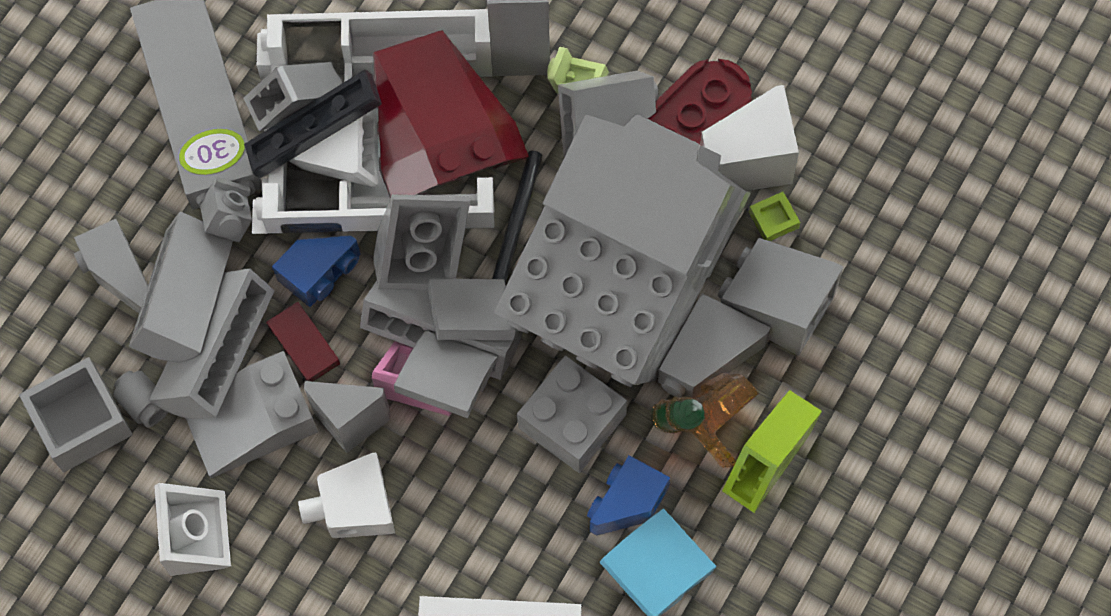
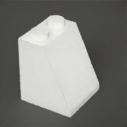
(756, 142)

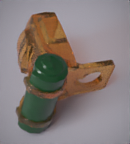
(706, 413)

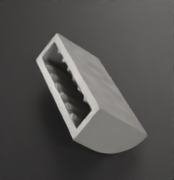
(519, 37)
(181, 291)
(407, 314)
(200, 384)

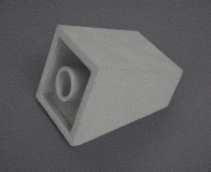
(782, 291)

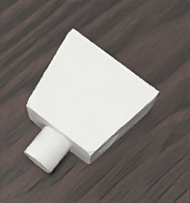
(351, 500)

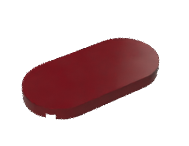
(703, 98)

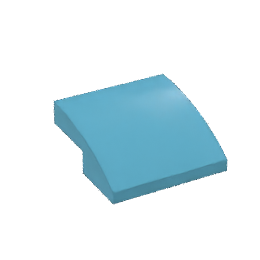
(657, 564)

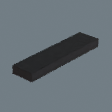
(312, 123)

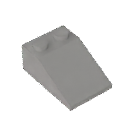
(419, 240)
(256, 418)

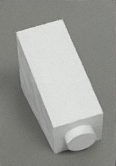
(346, 154)

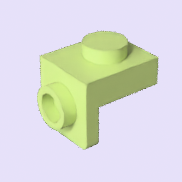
(569, 69)

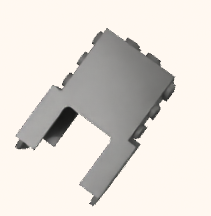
(623, 246)

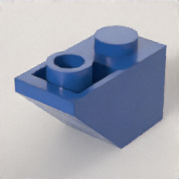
(315, 264)
(631, 499)

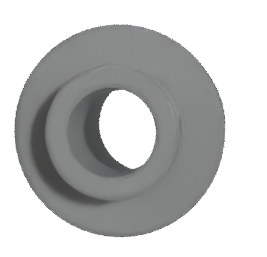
(133, 394)

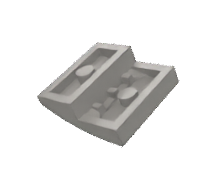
(445, 374)

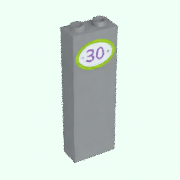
(194, 95)

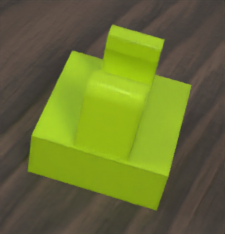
(774, 217)

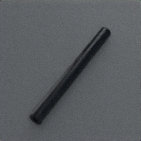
(517, 216)

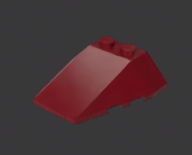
(437, 117)

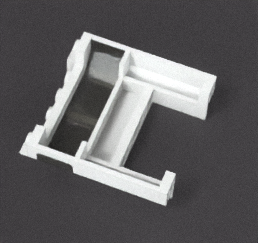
(314, 202)

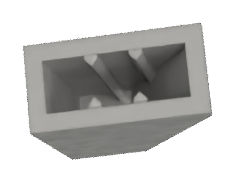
(289, 90)
(608, 98)
(710, 344)

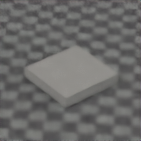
(466, 309)

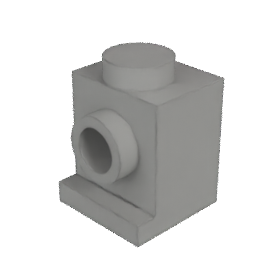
(226, 209)

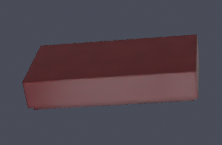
(303, 342)

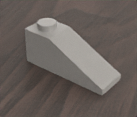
(112, 263)

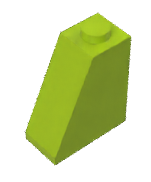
(771, 450)

